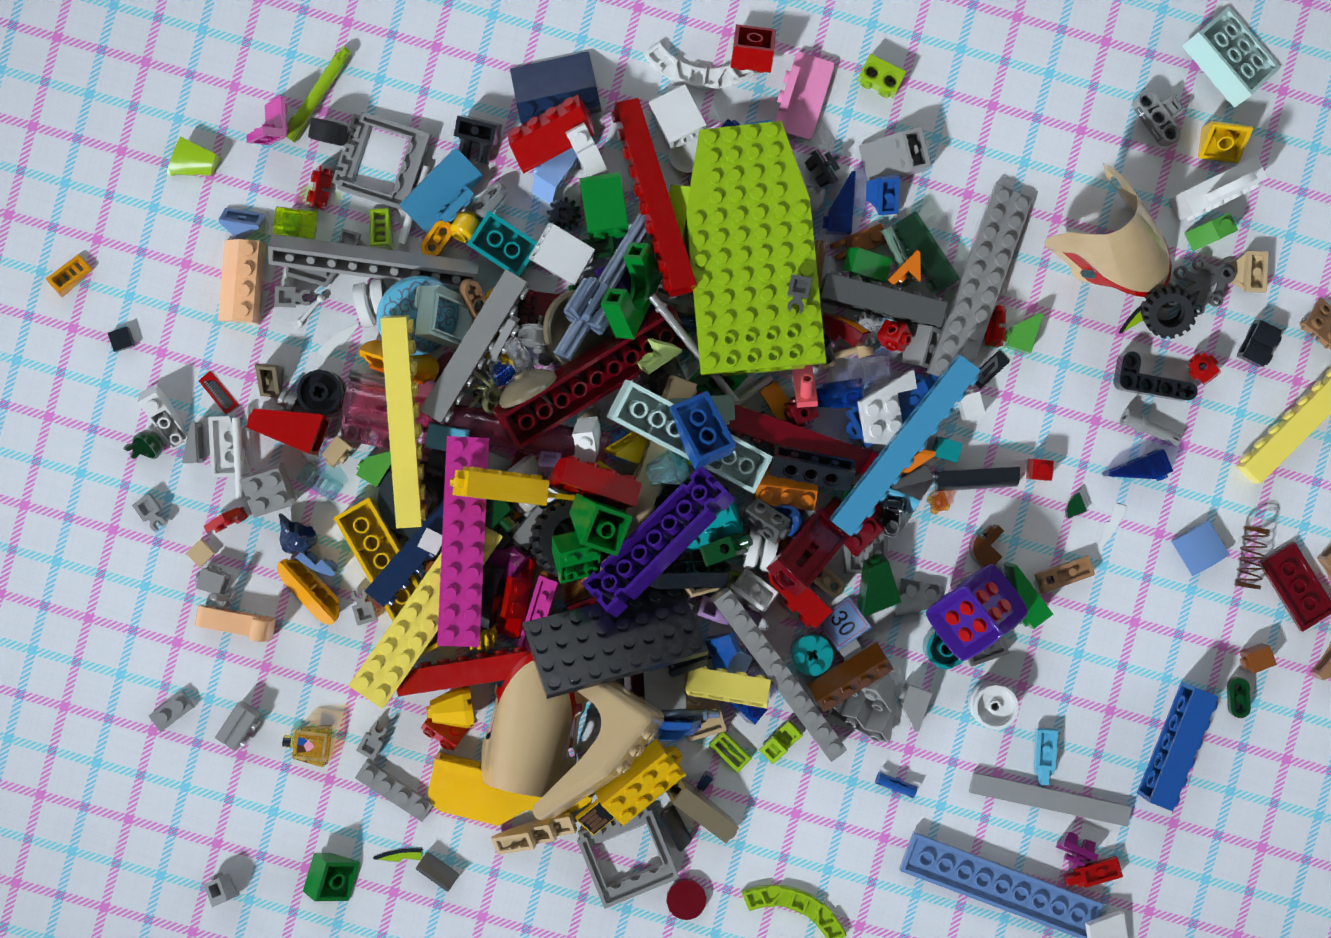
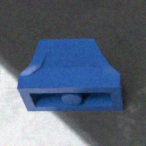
(884, 194)
(722, 648)
(675, 728)

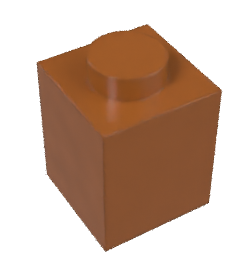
(1257, 658)

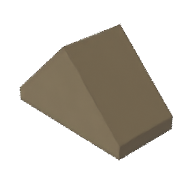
(269, 379)

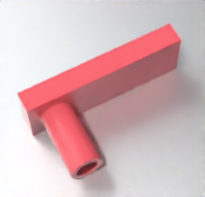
(804, 387)

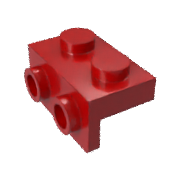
(447, 735)

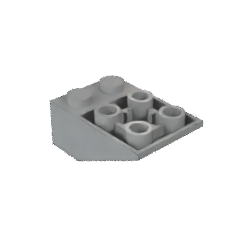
(898, 153)

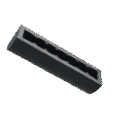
(976, 478)

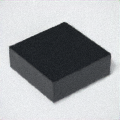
(121, 339)

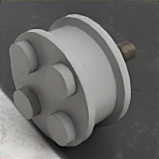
(533, 339)

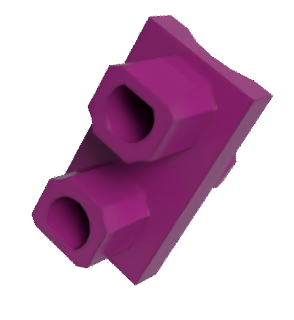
(1085, 852)

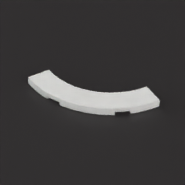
(692, 75)

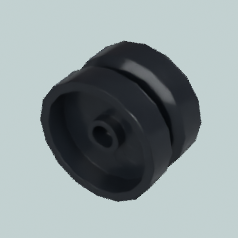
(310, 390)

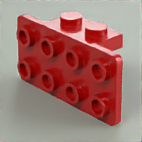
(515, 602)

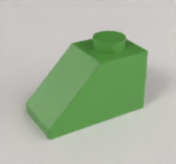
(1211, 231)
(1023, 335)
(375, 468)

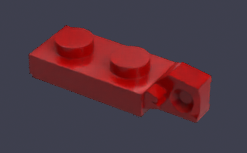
(1095, 873)

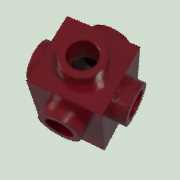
(799, 416)

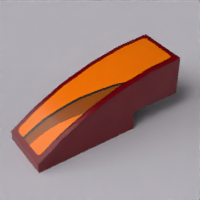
(841, 328)

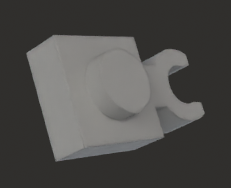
(288, 297)
(148, 509)
(363, 611)
(371, 743)

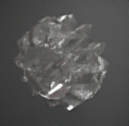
(871, 326)

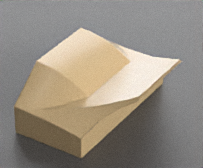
(1251, 271)

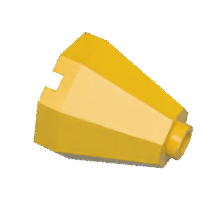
(452, 708)

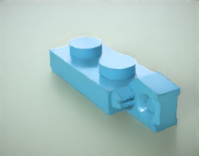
(1045, 753)

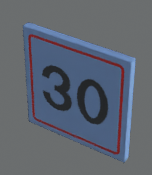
(844, 624)

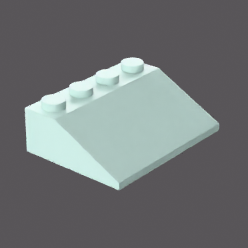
(1231, 57)

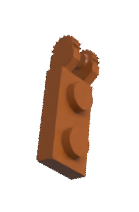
(865, 239)

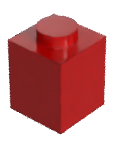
(1040, 469)

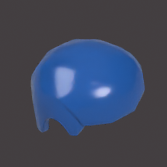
(793, 514)

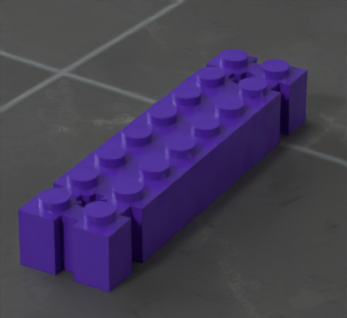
(658, 541)

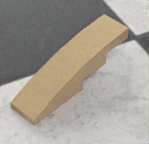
(535, 832)

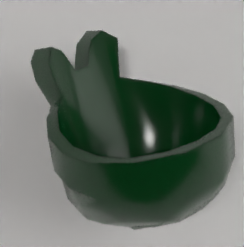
(145, 443)

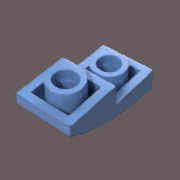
(324, 566)

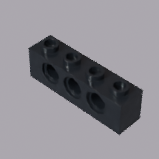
(812, 467)

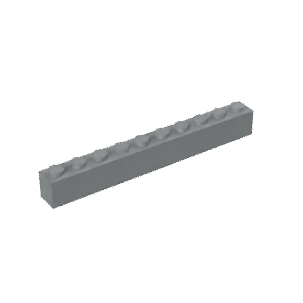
(367, 261)
(778, 673)

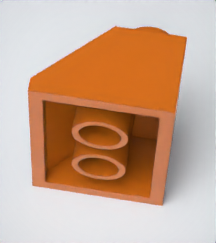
(786, 492)

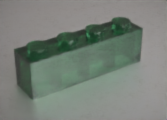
(933, 261)

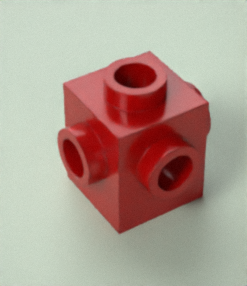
(894, 335)
(1209, 373)

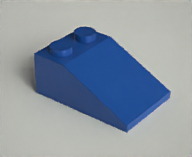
(702, 430)

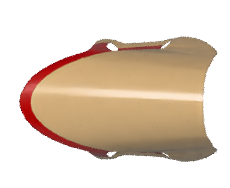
(1126, 259)
(529, 734)

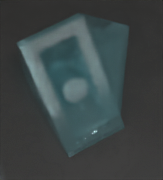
(668, 469)

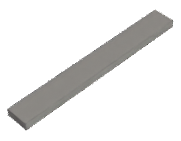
(1050, 799)

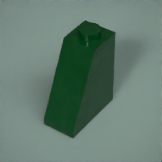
(877, 586)

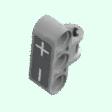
(1165, 111)

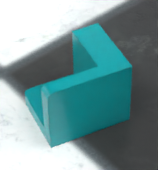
(947, 449)

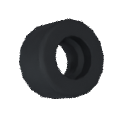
(327, 131)

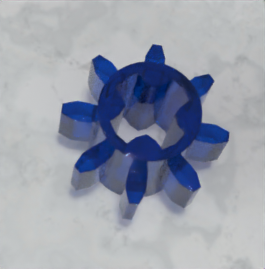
(502, 373)

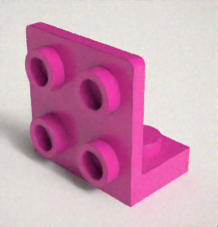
(275, 124)

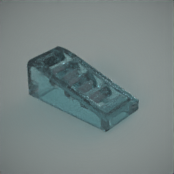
(316, 487)

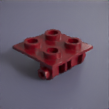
(533, 305)

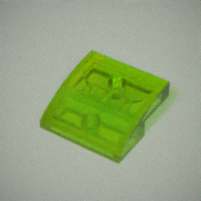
(295, 222)

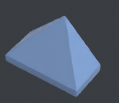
(240, 222)

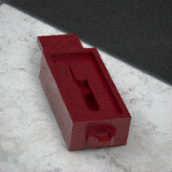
(808, 550)

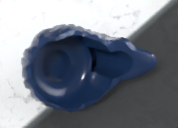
(295, 536)

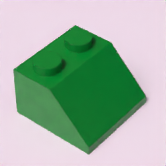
(330, 877)

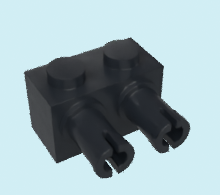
(479, 130)

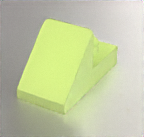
(661, 354)

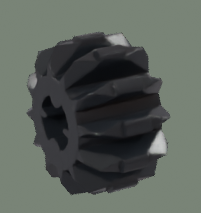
(571, 210)

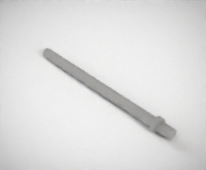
(661, 307)

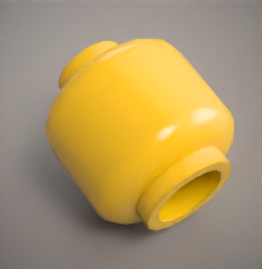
(464, 226)

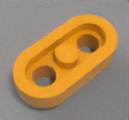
(435, 238)

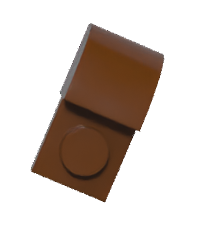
(981, 548)

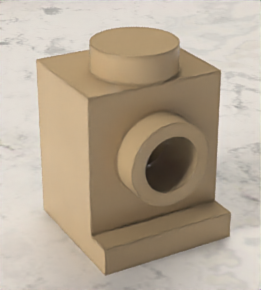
(338, 451)

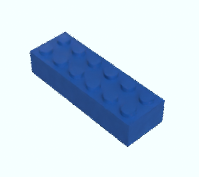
(1177, 746)

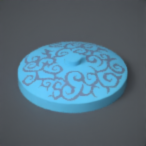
(400, 301)

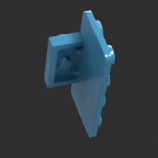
(442, 191)

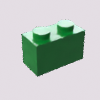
(867, 265)

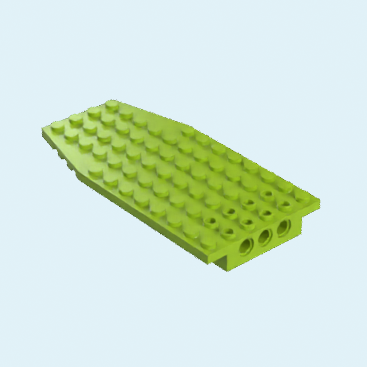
(745, 241)

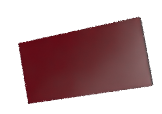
(1297, 586)

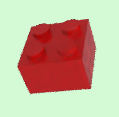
(753, 48)

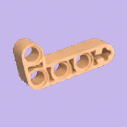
(256, 626)

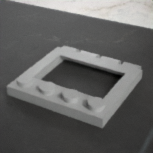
(356, 144)
(637, 882)

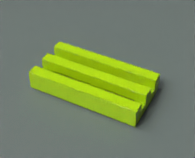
(724, 756)

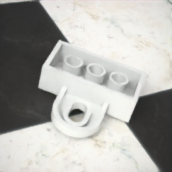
(1218, 190)

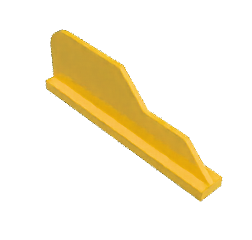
(460, 791)

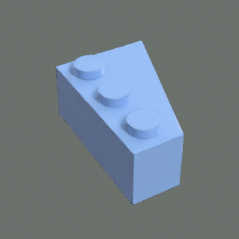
(552, 174)

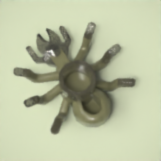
(491, 392)

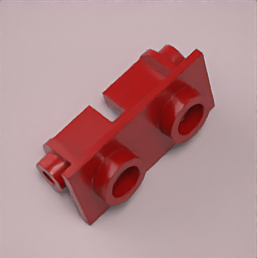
(316, 195)
(994, 335)

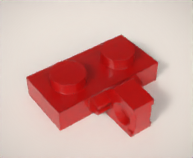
(226, 519)

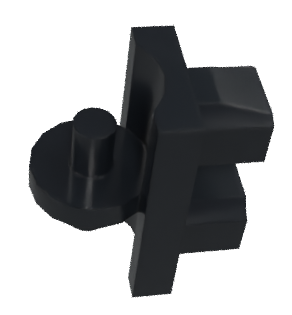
(818, 160)

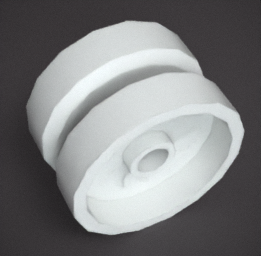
(367, 300)
(761, 548)
(981, 707)

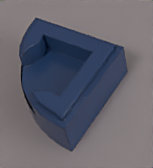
(704, 781)

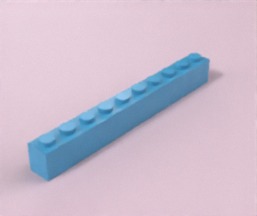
(905, 444)

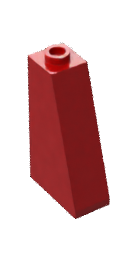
(294, 429)

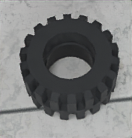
(1175, 325)

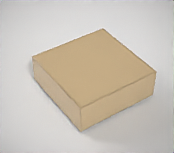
(201, 553)

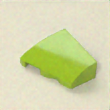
(192, 160)

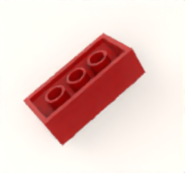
(545, 135)
(600, 484)

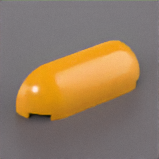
(426, 365)
(309, 590)

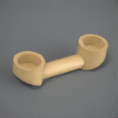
(862, 352)

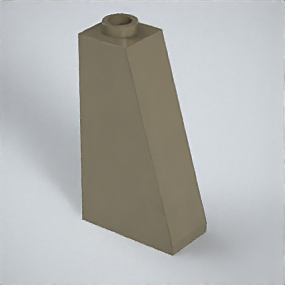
(702, 810)

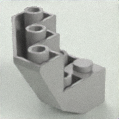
(870, 709)

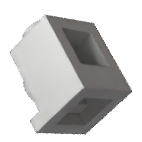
(220, 889)

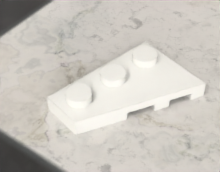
(222, 448)

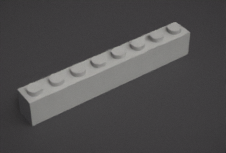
(474, 348)

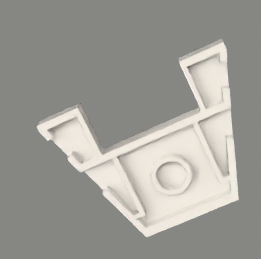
(881, 410)

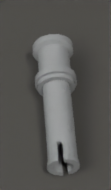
(1142, 424)

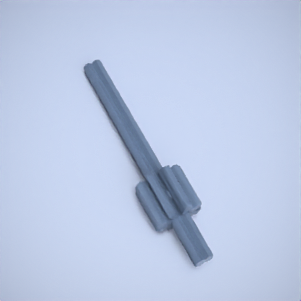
(585, 304)

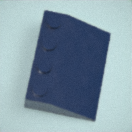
(552, 82)

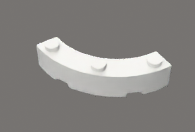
(587, 443)

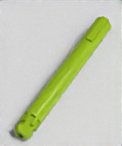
(298, 121)

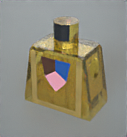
(310, 744)

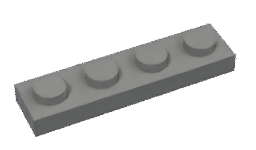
(394, 790)

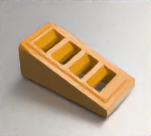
(74, 280)

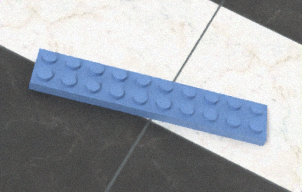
(999, 885)

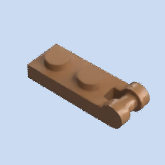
(1065, 574)

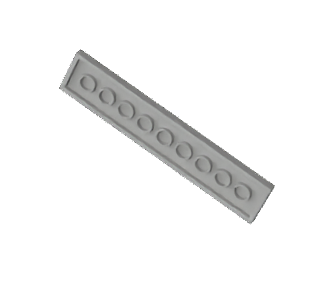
(981, 278)

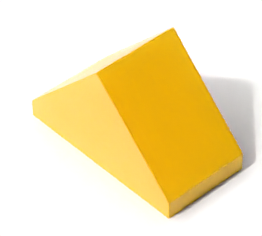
(628, 447)

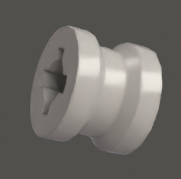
(288, 399)

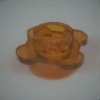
(941, 497)

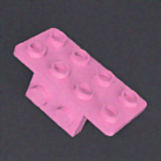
(804, 94)

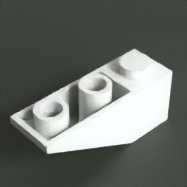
(163, 416)

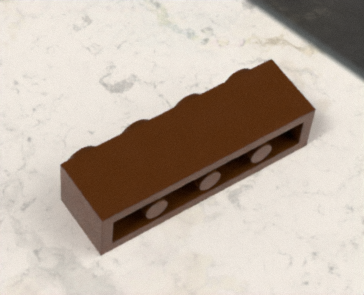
(850, 677)

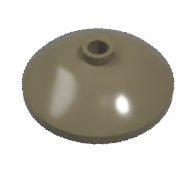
(525, 386)

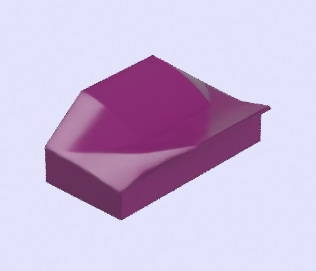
(511, 560)

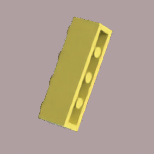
(729, 687)

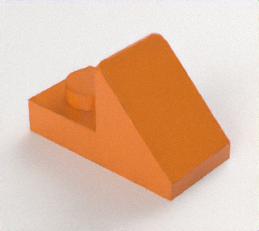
(911, 265)

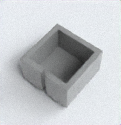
(268, 489)

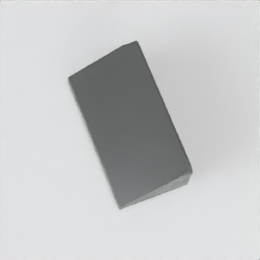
(437, 871)

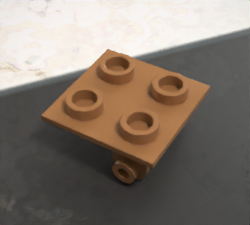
(1319, 323)

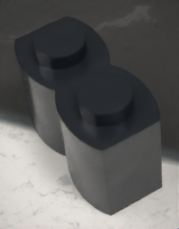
(1259, 343)

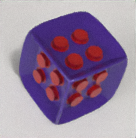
(977, 612)

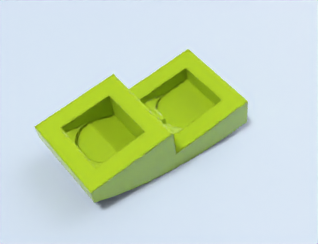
(781, 741)

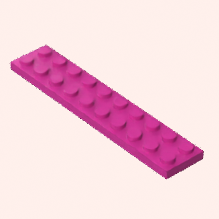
(462, 549)

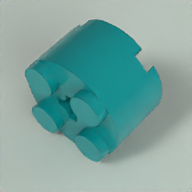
(932, 650)
(814, 665)

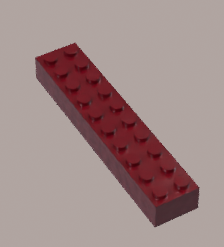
(585, 381)

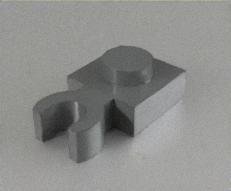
(798, 289)

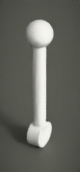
(299, 323)

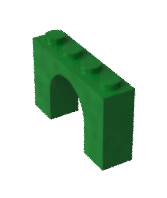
(627, 311)

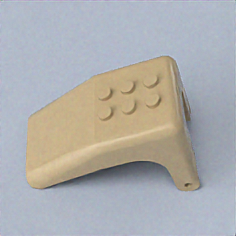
(625, 730)

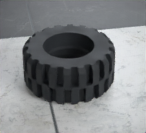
(543, 532)

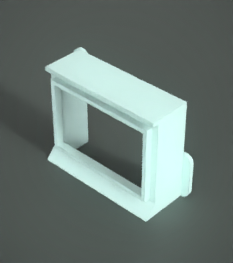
(427, 304)

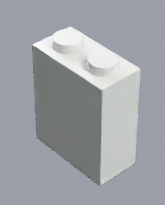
(677, 116)
(562, 254)

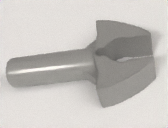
(222, 599)

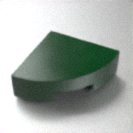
(1075, 506)

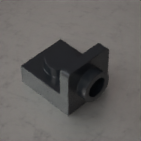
(436, 463)

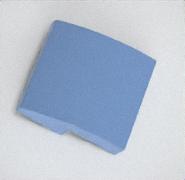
(1200, 547)

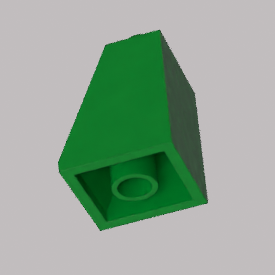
(604, 206)
(599, 524)

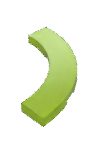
(796, 900)

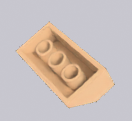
(241, 281)

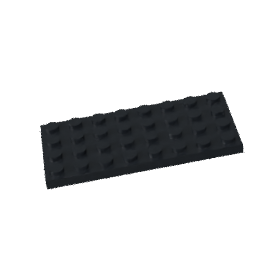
(595, 647)

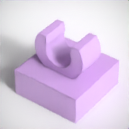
(547, 462)

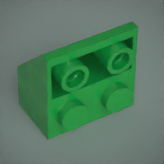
(573, 559)

